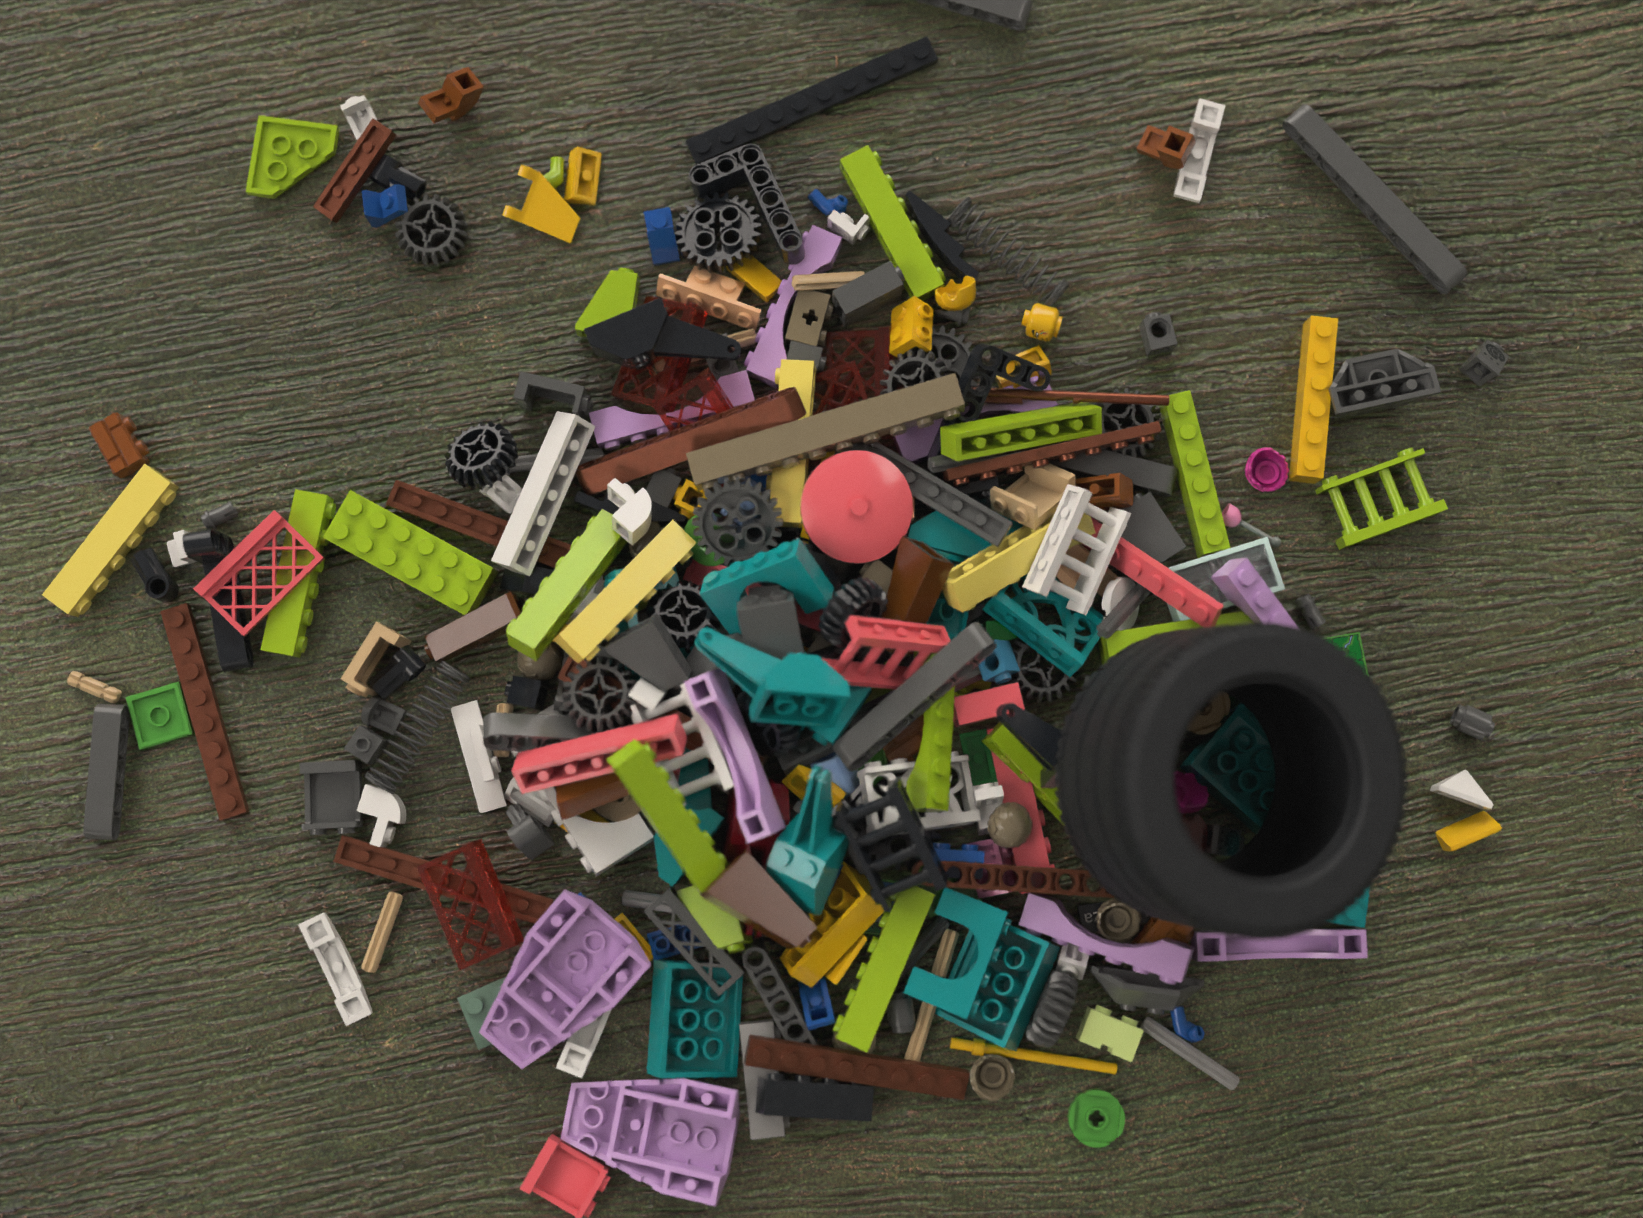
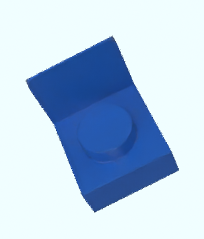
(384, 206)
(661, 236)
(817, 1004)

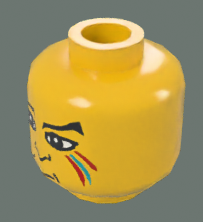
(1042, 322)

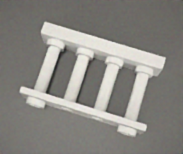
(1056, 543)
(710, 748)

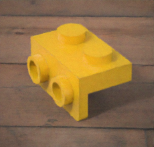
(911, 326)

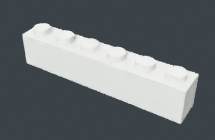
(543, 493)

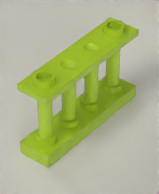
(1401, 514)

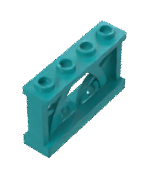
(1055, 648)

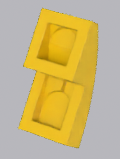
(798, 780)

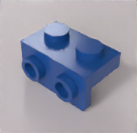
(968, 854)

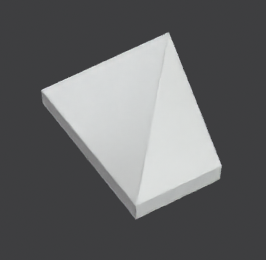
(1463, 789)
(530, 803)

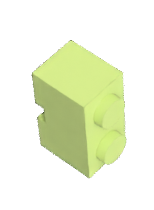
(1119, 1035)

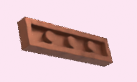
(354, 170)

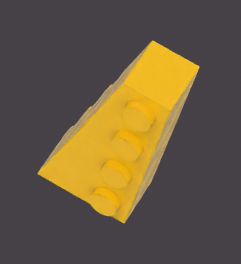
(842, 922)

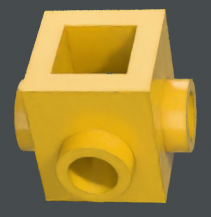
(683, 497)

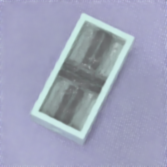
(1201, 569)

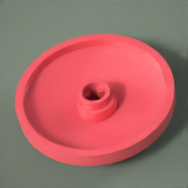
(856, 506)

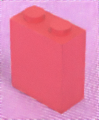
(984, 704)

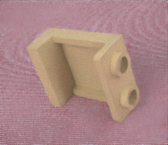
(1033, 496)
(369, 657)

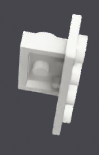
(479, 760)

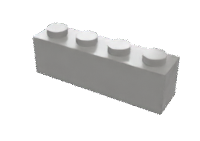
(760, 1125)

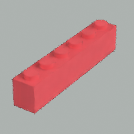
(588, 755)
(1035, 849)

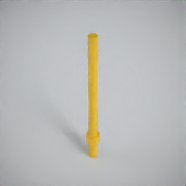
(979, 1047)

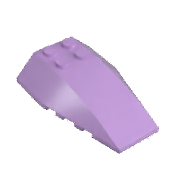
(562, 979)
(658, 1132)

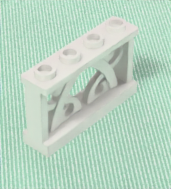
(933, 820)

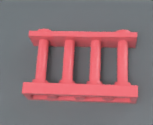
(881, 635)

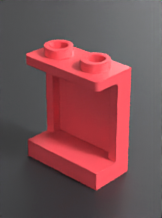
(567, 1177)

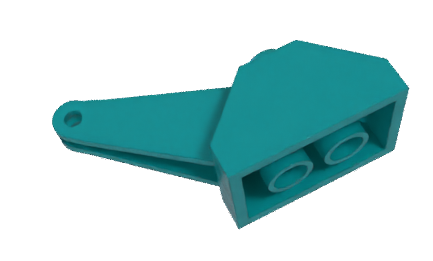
(949, 536)
(802, 684)
(701, 805)
(809, 848)

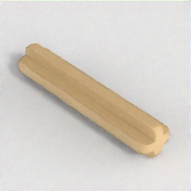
(823, 281)
(382, 932)

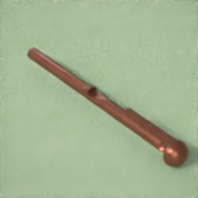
(1015, 396)

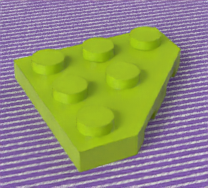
(287, 153)

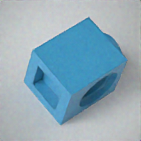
(1007, 664)

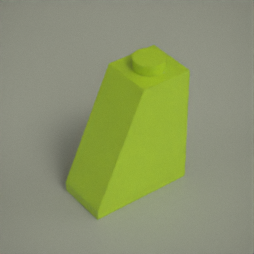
(614, 297)
(720, 926)

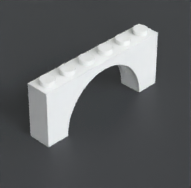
(598, 842)

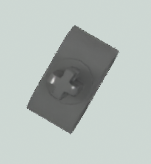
(527, 833)

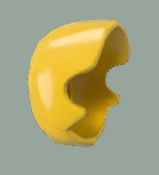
(956, 296)

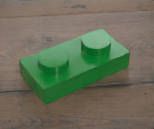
(980, 757)

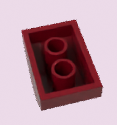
(734, 841)

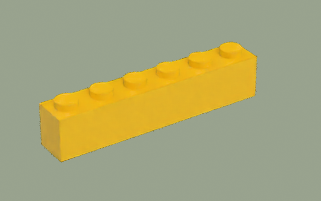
(1313, 399)

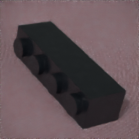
(813, 1098)

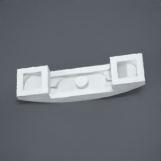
(1204, 127)
(647, 694)
(337, 967)
(581, 1047)

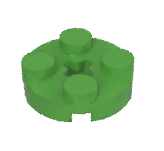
(1082, 1127)

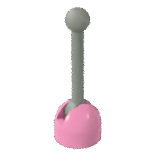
(1232, 518)

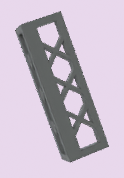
(726, 960)

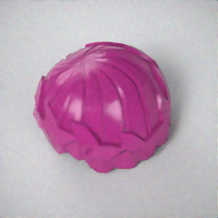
(1266, 469)
(1189, 793)

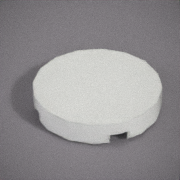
(1113, 594)

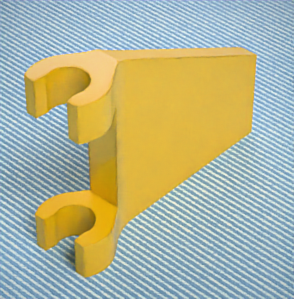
(544, 208)

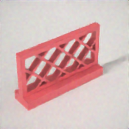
(239, 559)

